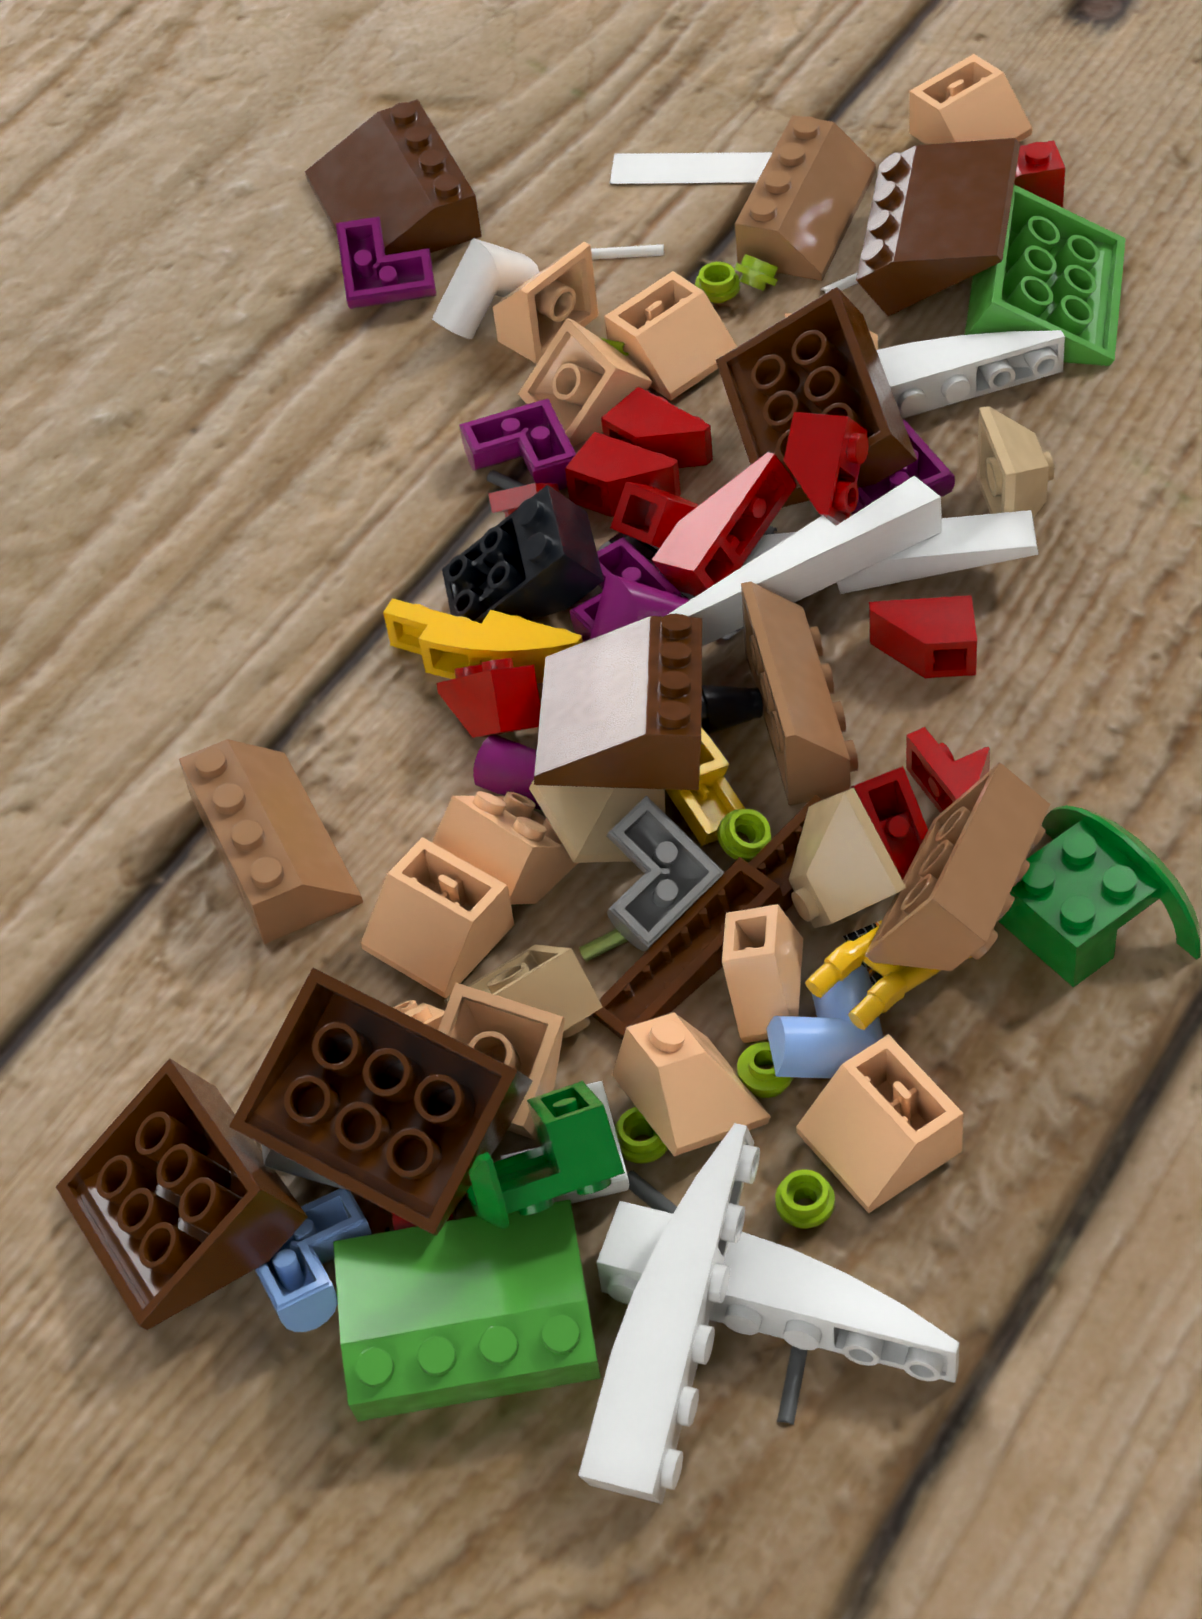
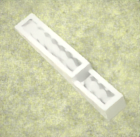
(961, 545)
(822, 555)

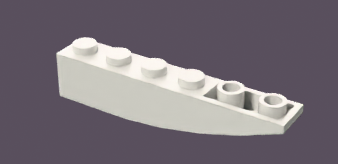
(968, 366)
(789, 1298)
(667, 1332)

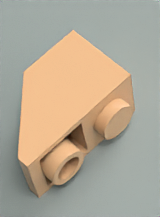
(761, 968)

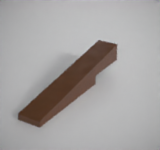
(694, 943)

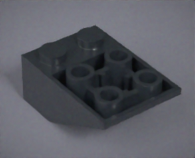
(527, 563)

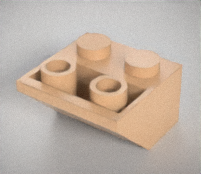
(966, 105)
(671, 334)
(506, 842)
(437, 917)
(882, 1124)

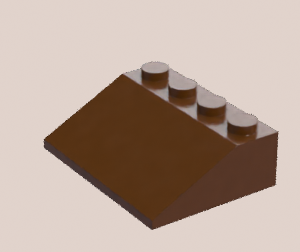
(402, 174)
(936, 219)
(818, 365)
(624, 709)
(379, 1101)
(177, 1198)

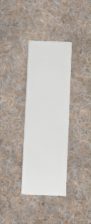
(688, 168)

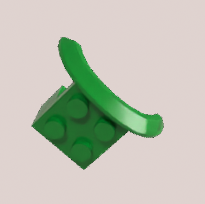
(1087, 889)
(573, 1155)

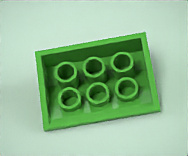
(1053, 277)
(462, 1312)

